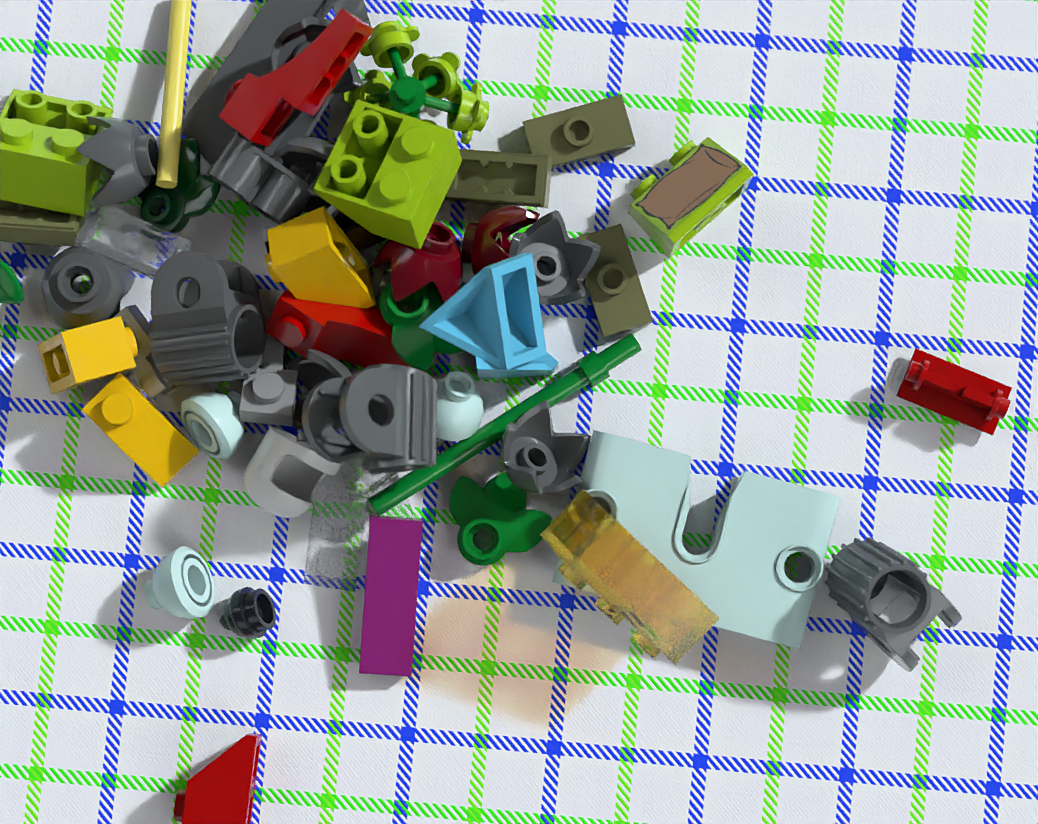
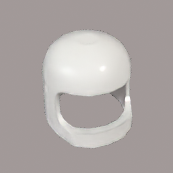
(285, 474)

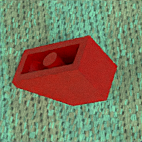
(224, 788)

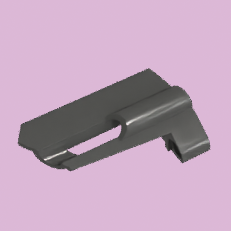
(235, 161)

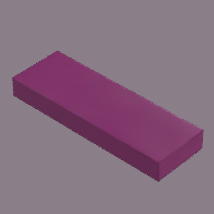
(390, 595)

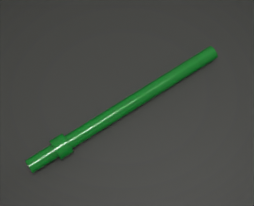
(590, 370)

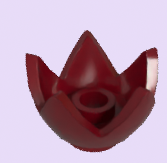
(489, 239)
(413, 268)

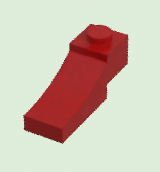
(263, 104)
(334, 329)

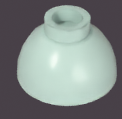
(457, 406)
(214, 422)
(181, 585)

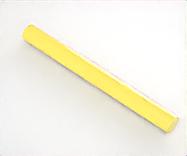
(173, 94)

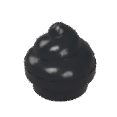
(249, 613)

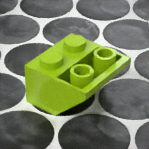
(41, 152)
(390, 172)

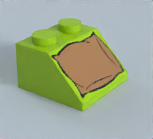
(689, 194)

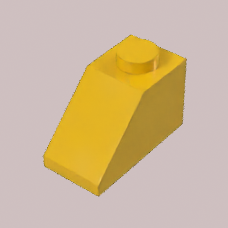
(319, 261)
(88, 354)
(140, 429)

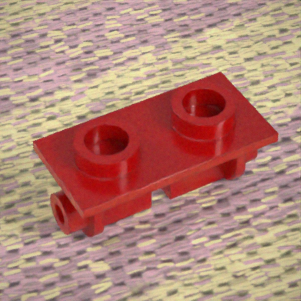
(954, 392)

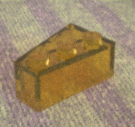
(627, 579)

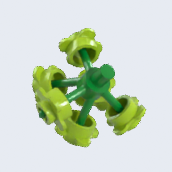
(431, 82)

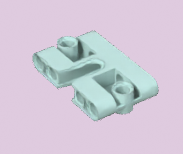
(753, 535)

